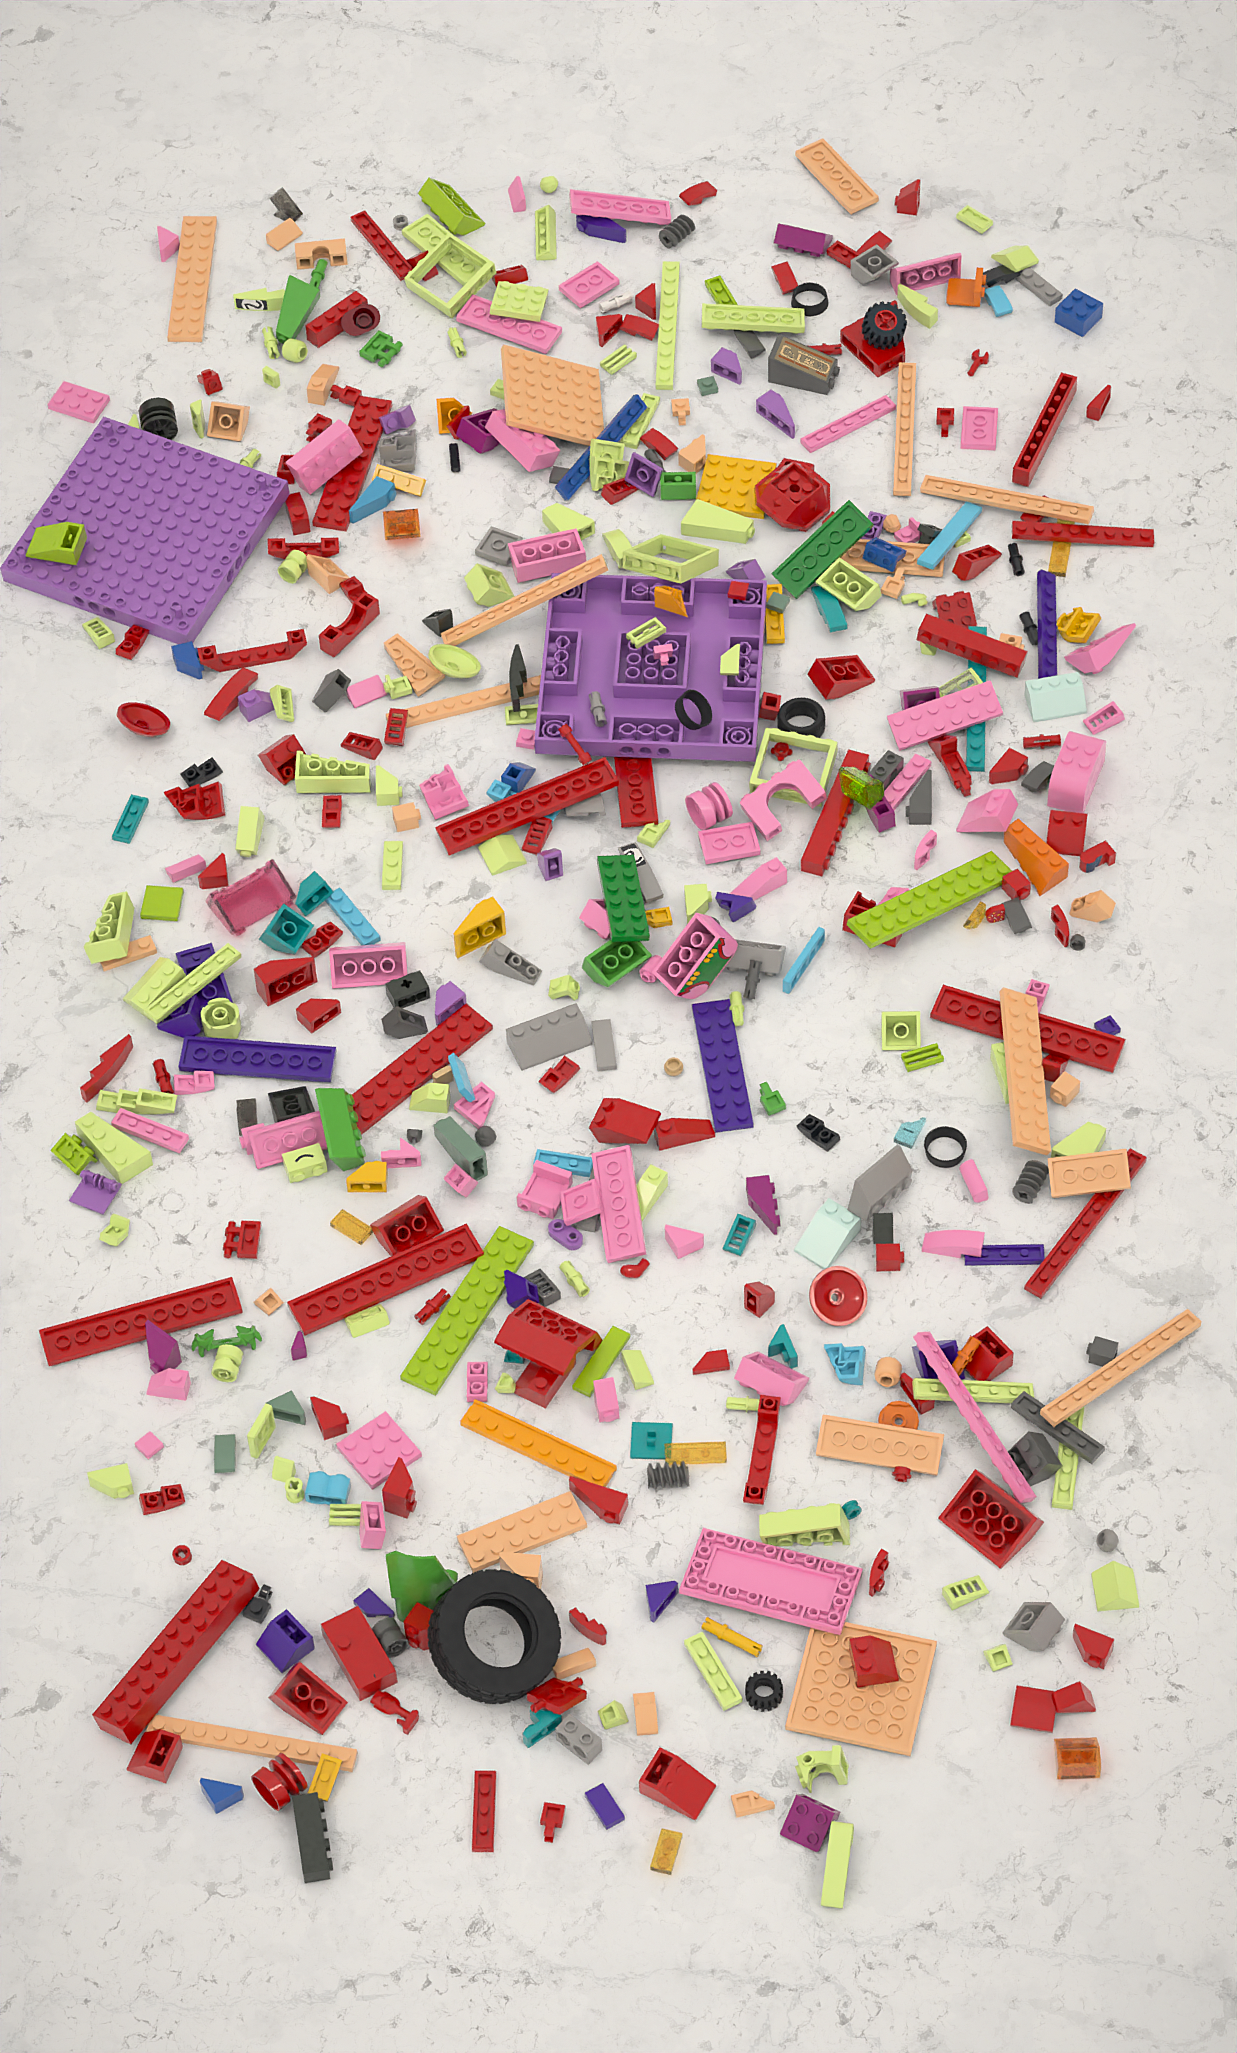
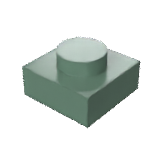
(707, 386)

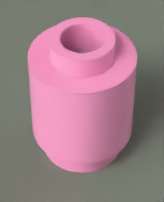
(646, 970)

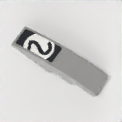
(649, 885)

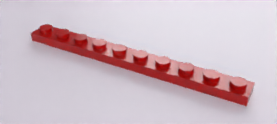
(1078, 1233)

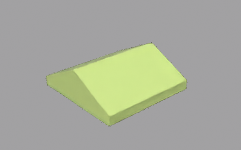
(1016, 257)
(501, 854)

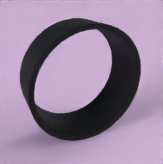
(813, 310)
(701, 703)
(949, 1132)

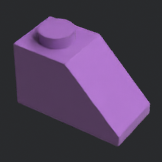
(726, 364)
(746, 570)
(255, 704)
(550, 863)
(448, 1000)

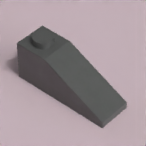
(920, 802)

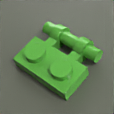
(377, 345)

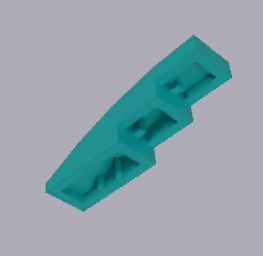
(829, 609)

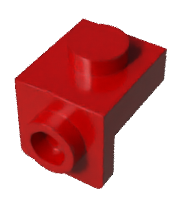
(210, 380)

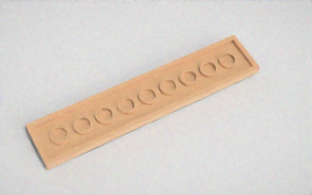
(192, 279)
(1025, 1071)

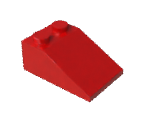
(839, 675)
(284, 977)
(623, 1122)
(308, 1698)

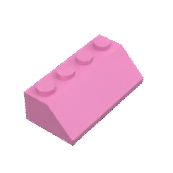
(927, 273)
(546, 555)
(367, 964)

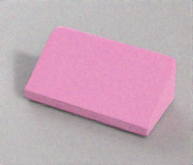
(517, 195)
(365, 691)
(186, 868)

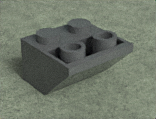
(1035, 1458)

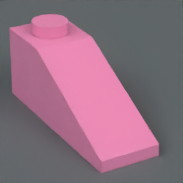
(763, 880)

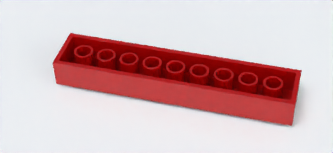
(176, 1652)

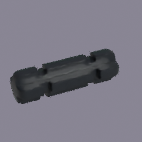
(454, 457)

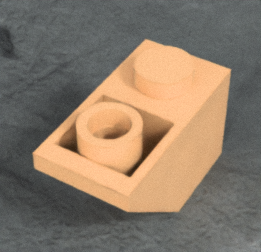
(693, 456)
(1093, 907)

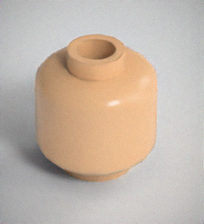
(888, 1371)

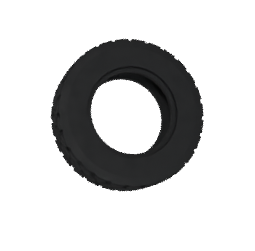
(462, 1667)

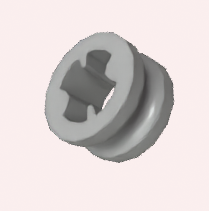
(400, 222)

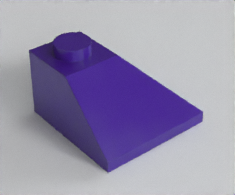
(184, 1020)
(949, 1349)

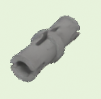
(597, 709)

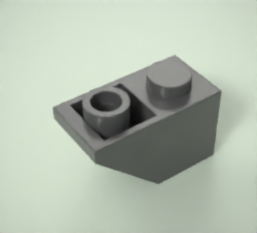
(331, 690)

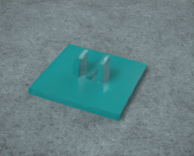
(649, 1440)

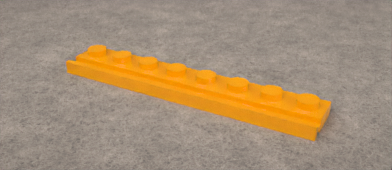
(537, 1444)

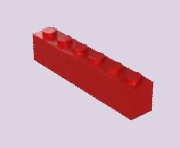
(971, 645)

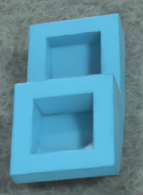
(998, 300)

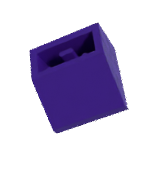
(285, 1641)

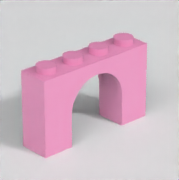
(794, 777)

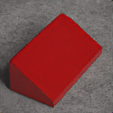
(512, 275)

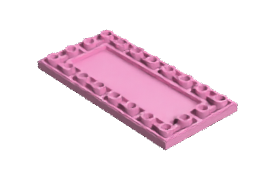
(771, 1581)

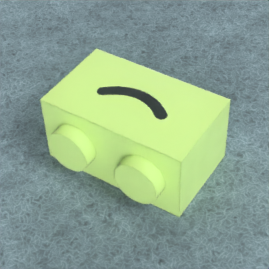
(304, 1163)

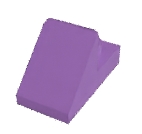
(397, 419)

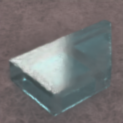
(909, 1132)

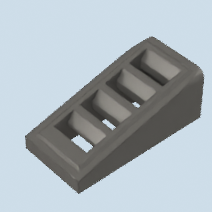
(550, 1297)

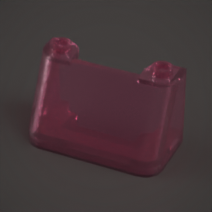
(251, 898)

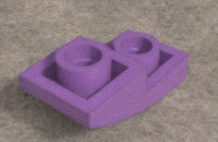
(877, 519)

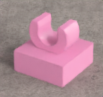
(663, 652)

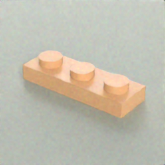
(137, 950)

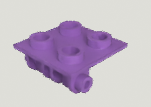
(95, 1191)

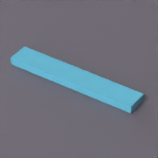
(949, 535)

